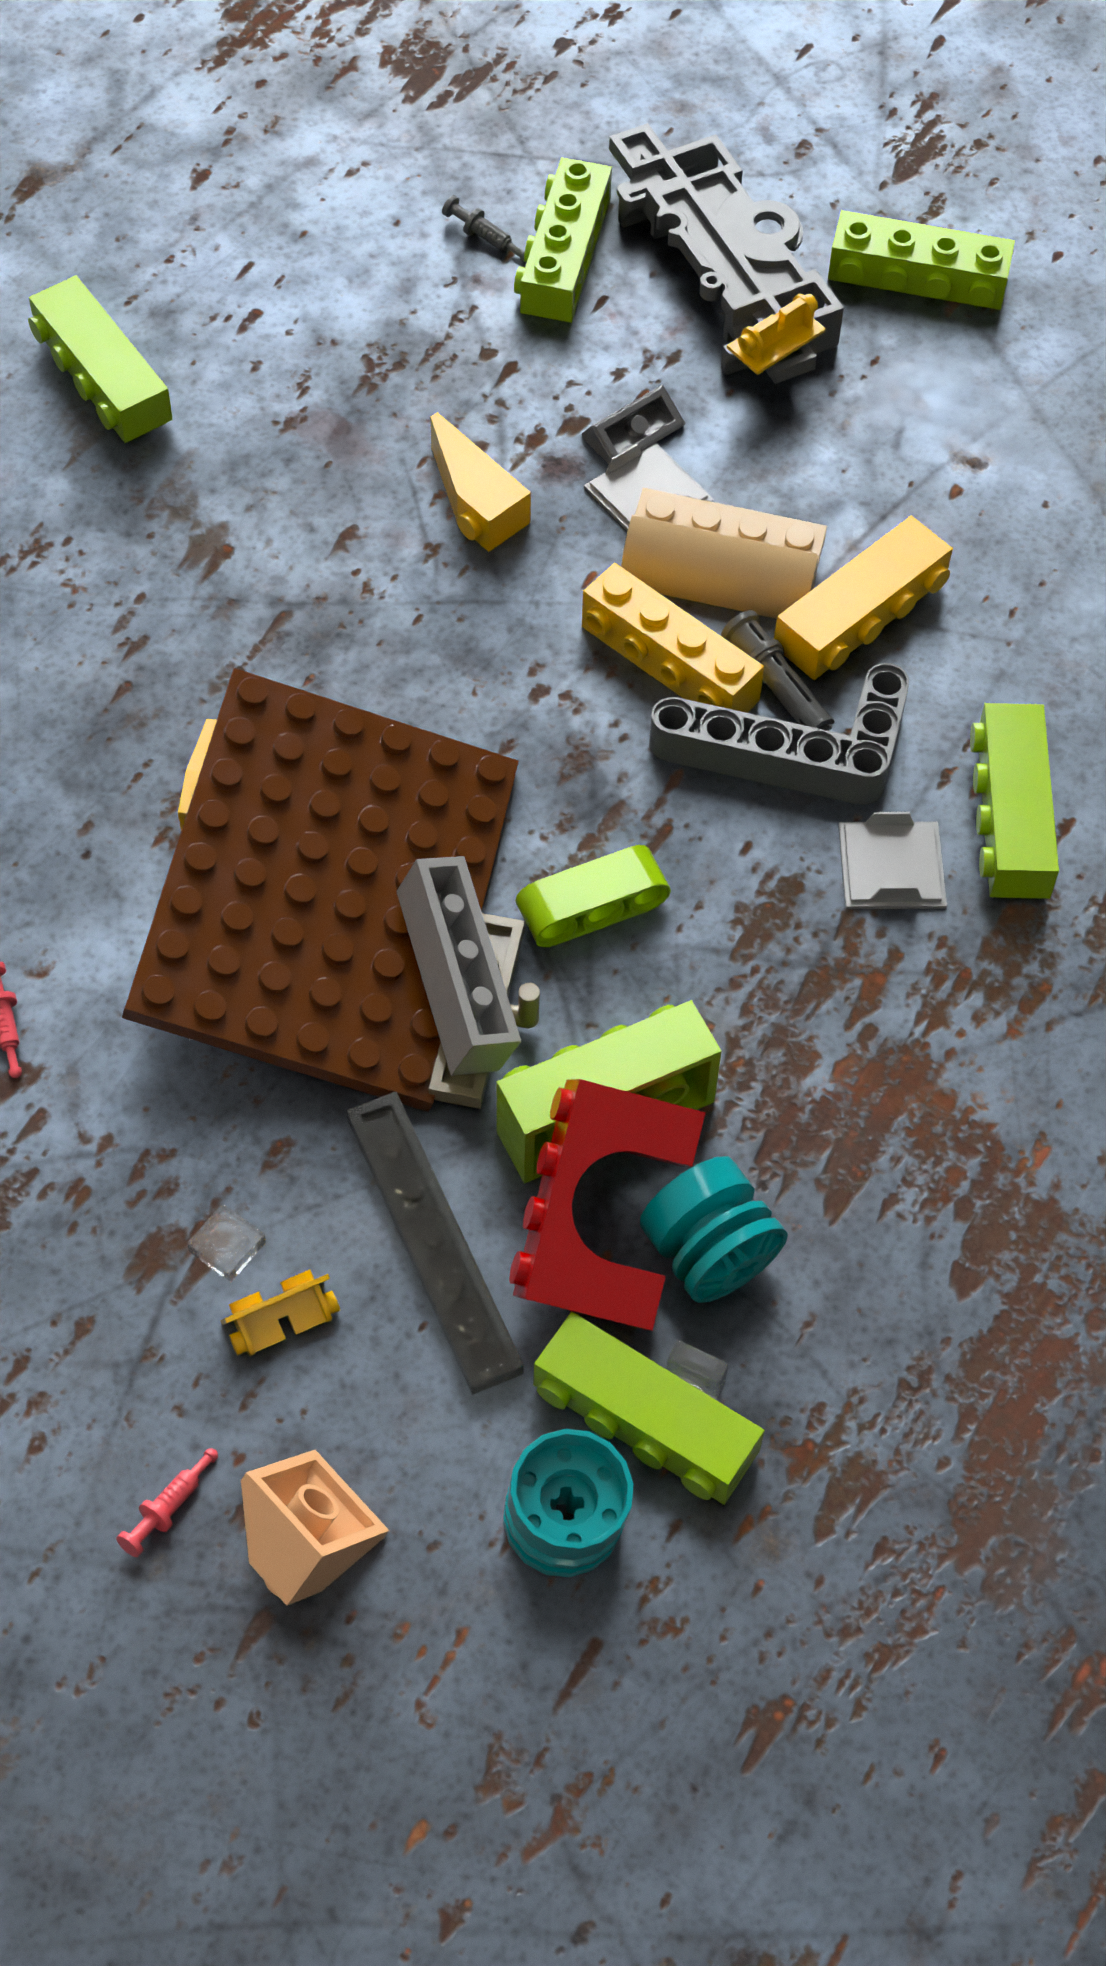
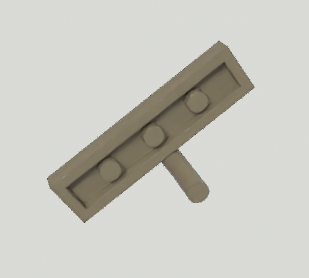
(506, 940)

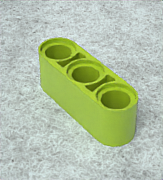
(592, 895)

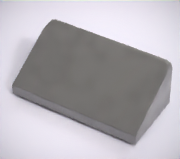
(637, 423)

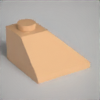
(304, 1525)

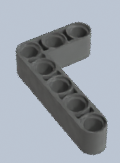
(790, 745)

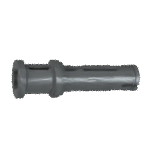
(786, 685)

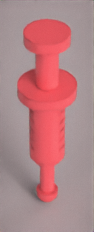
(8, 1032)
(158, 1512)

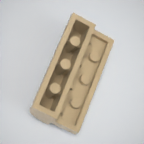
(721, 553)

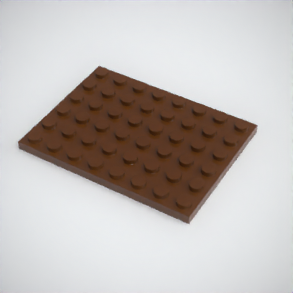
(285, 883)

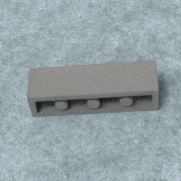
(458, 966)

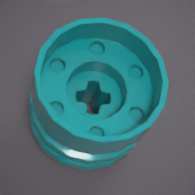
(713, 1229)
(587, 1478)

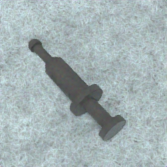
(479, 225)

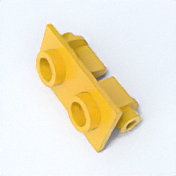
(778, 334)
(300, 1302)

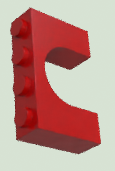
(555, 1261)

